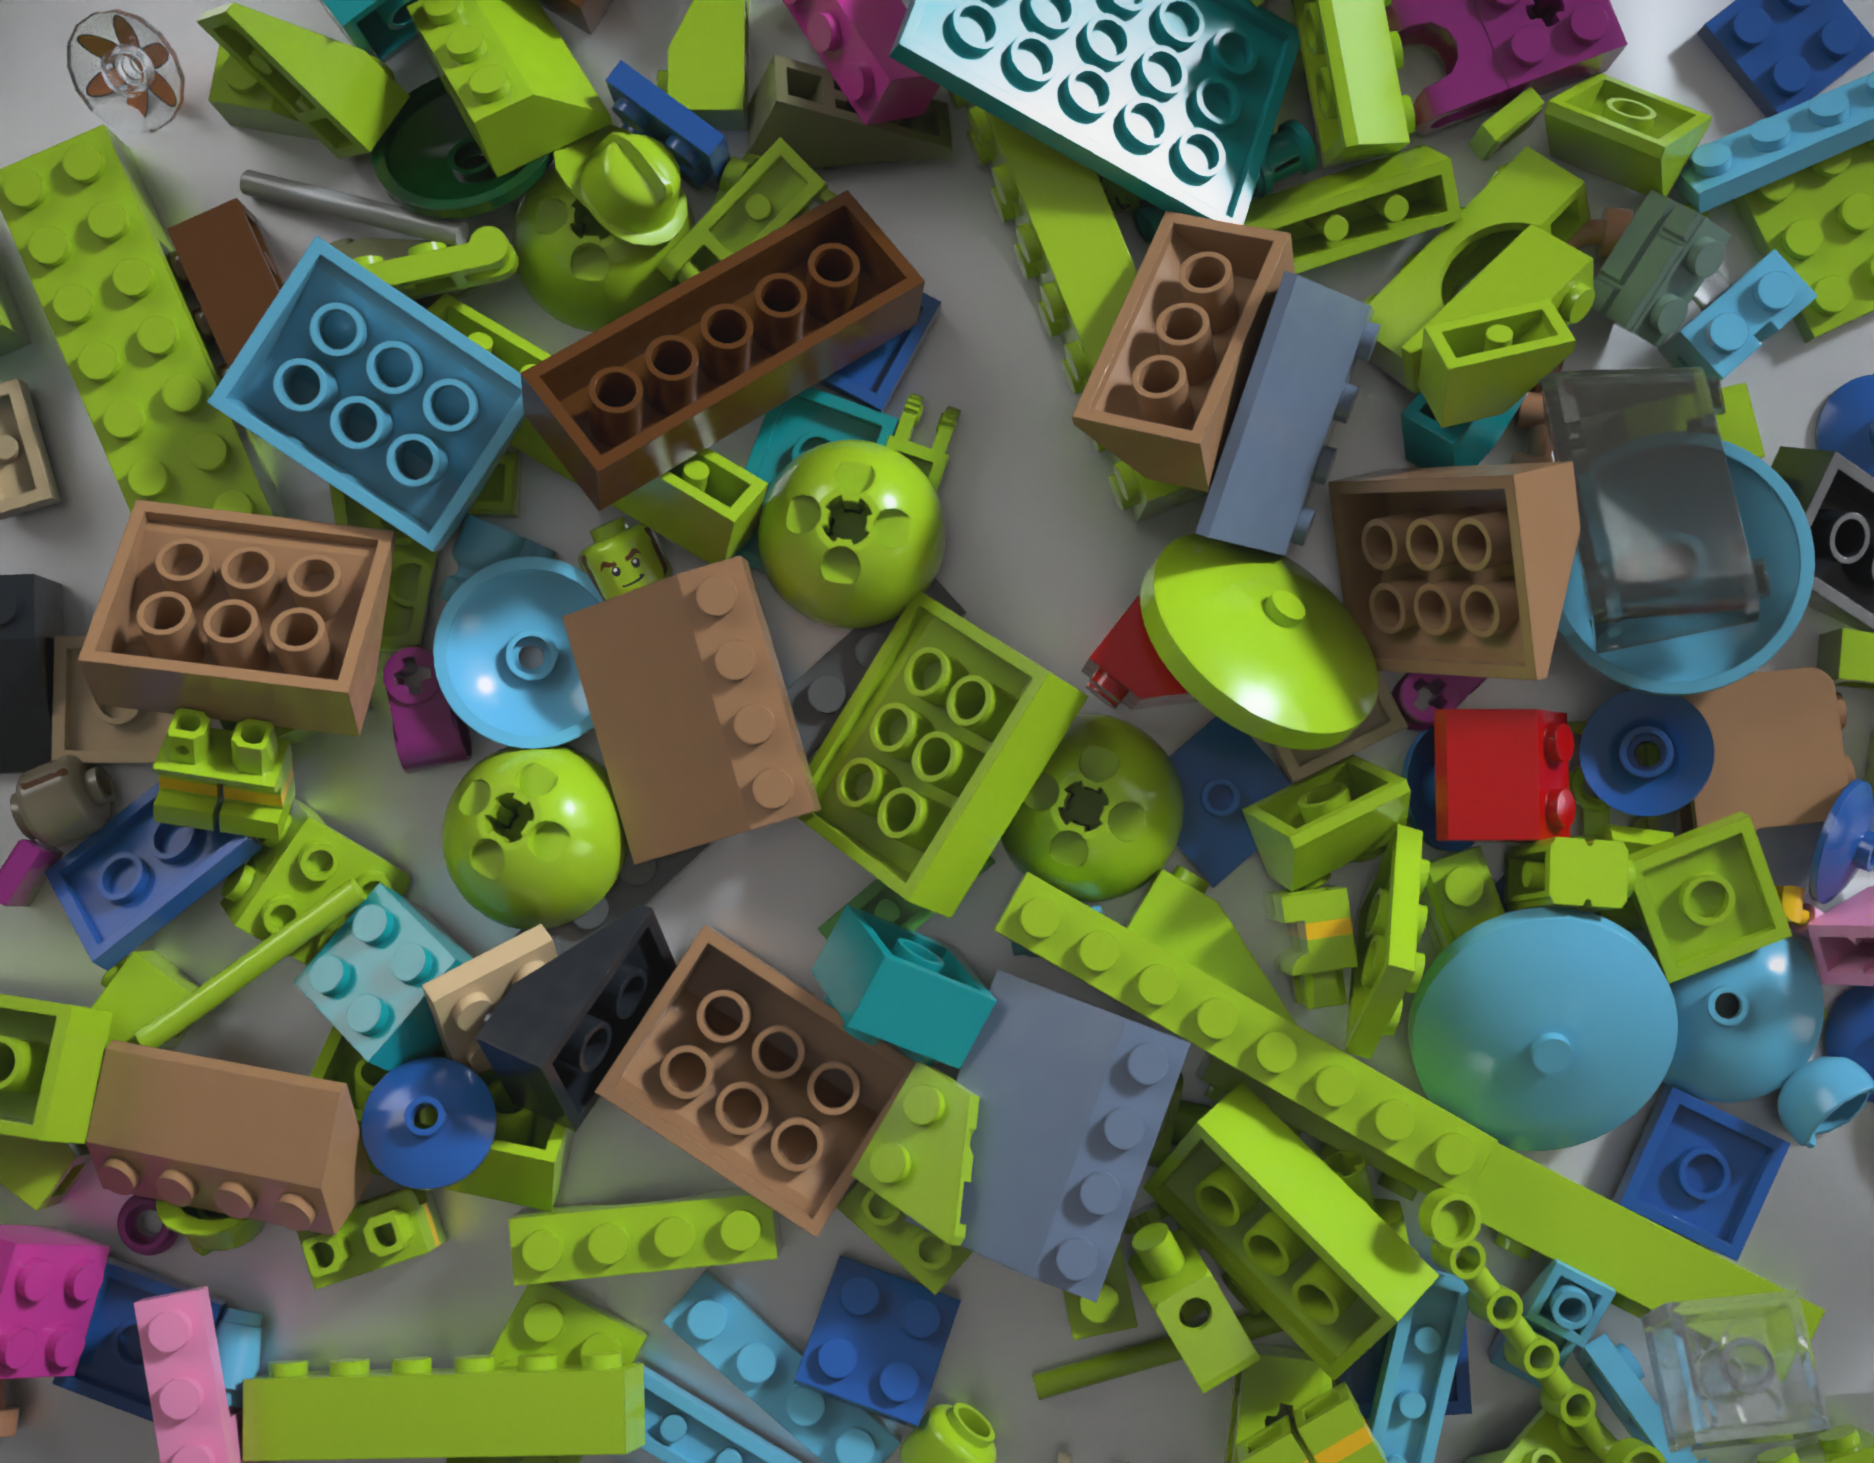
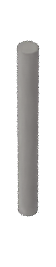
(353, 208)

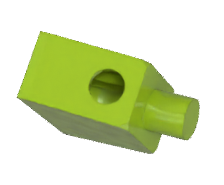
(1178, 1290)

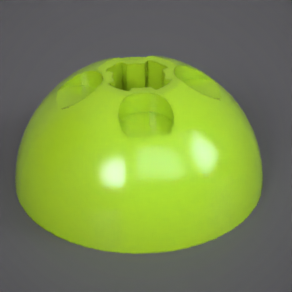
(586, 278)
(873, 558)
(1130, 822)
(559, 848)

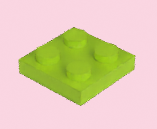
(1707, 897)

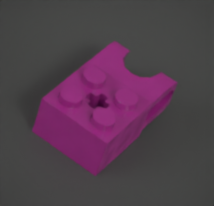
(1499, 52)

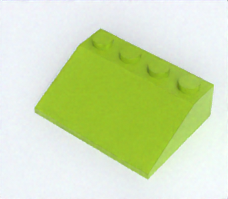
(937, 754)

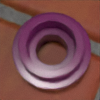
(134, 1232)

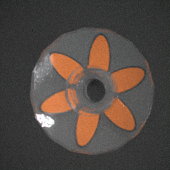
(110, 84)

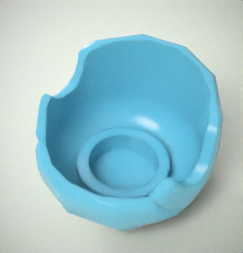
(1822, 1097)

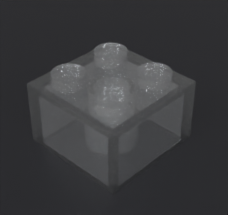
(1734, 1371)

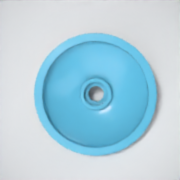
(479, 647)
(1767, 1037)

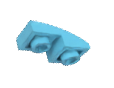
(1562, 1308)

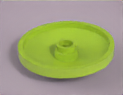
(1259, 642)

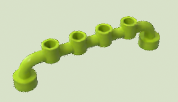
(1452, 1224)

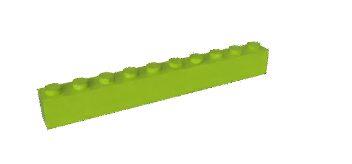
(1546, 1215)

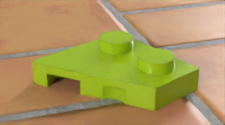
(925, 1151)

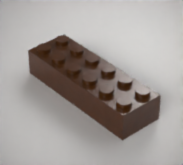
(721, 349)

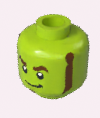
(624, 558)

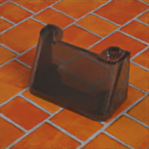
(1654, 503)

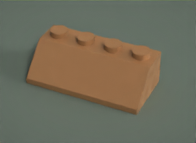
(1184, 347)
(227, 1138)

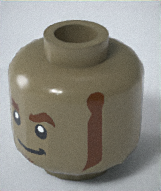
(62, 801)

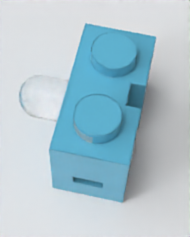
(1738, 316)

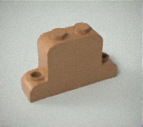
(1773, 750)

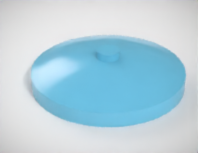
(1717, 658)
(1543, 1027)

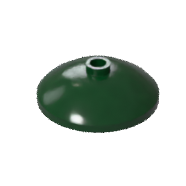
(435, 165)

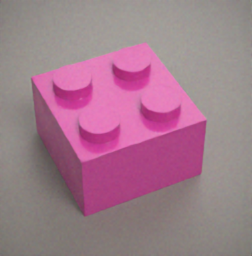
(46, 1298)

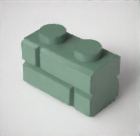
(1658, 268)

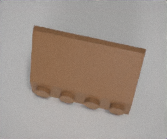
(1458, 565)
(241, 618)
(691, 710)
(756, 1080)

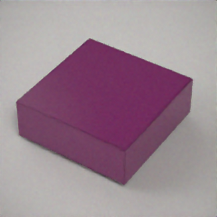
(24, 871)

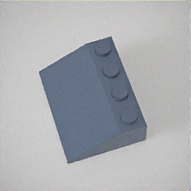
(1288, 417)
(1060, 1131)

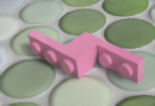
(187, 1380)

